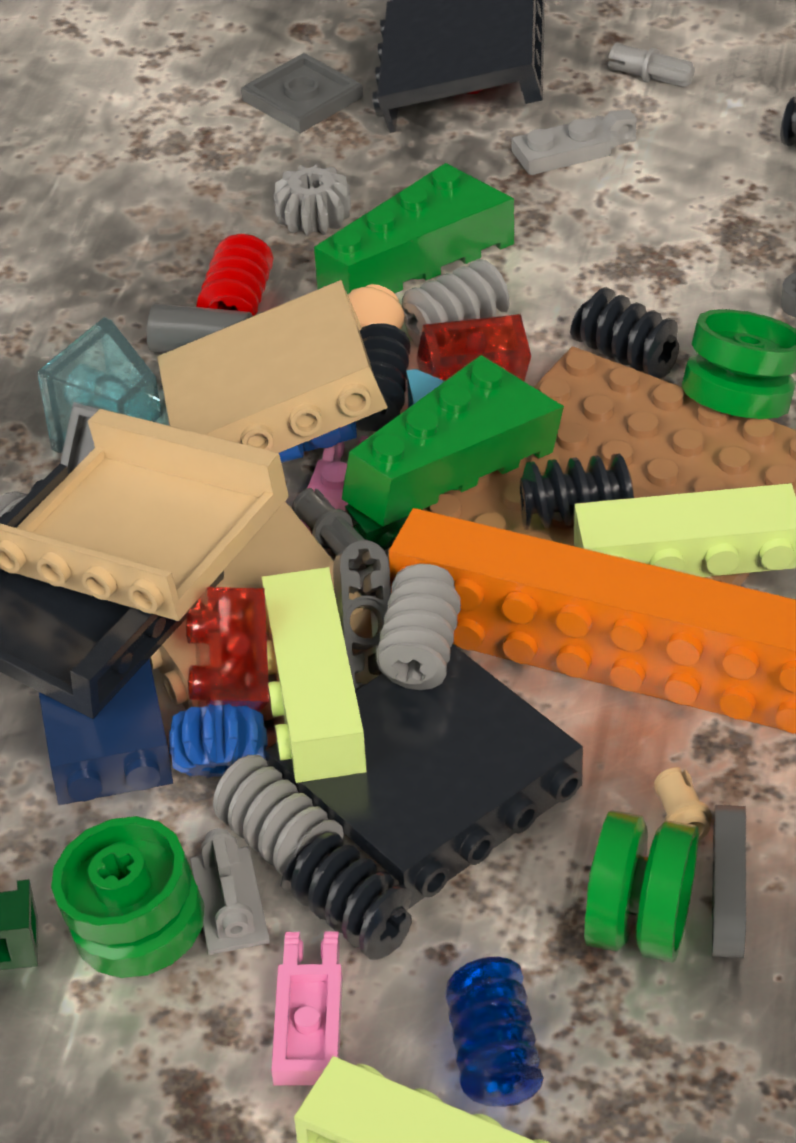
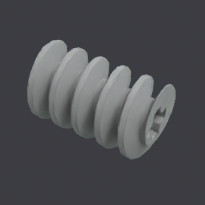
(458, 296)
(419, 627)
(269, 811)

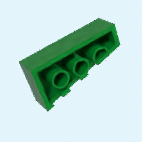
(418, 232)
(449, 440)

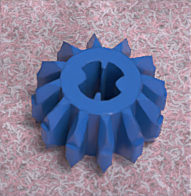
(214, 738)

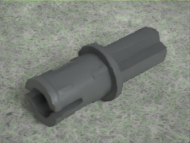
(328, 525)

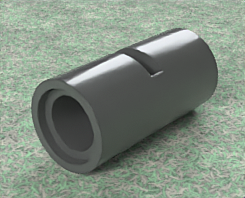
(178, 325)

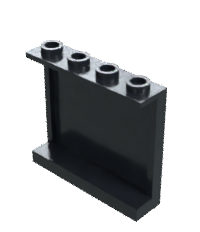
(455, 49)
(68, 640)
(445, 774)

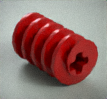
(237, 274)

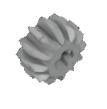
(312, 199)

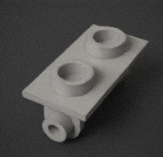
(230, 894)

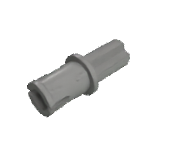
(651, 65)

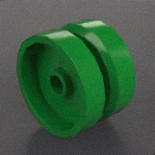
(742, 364)
(632, 884)
(128, 896)

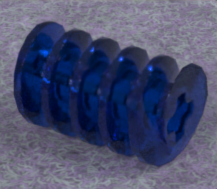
(493, 1032)

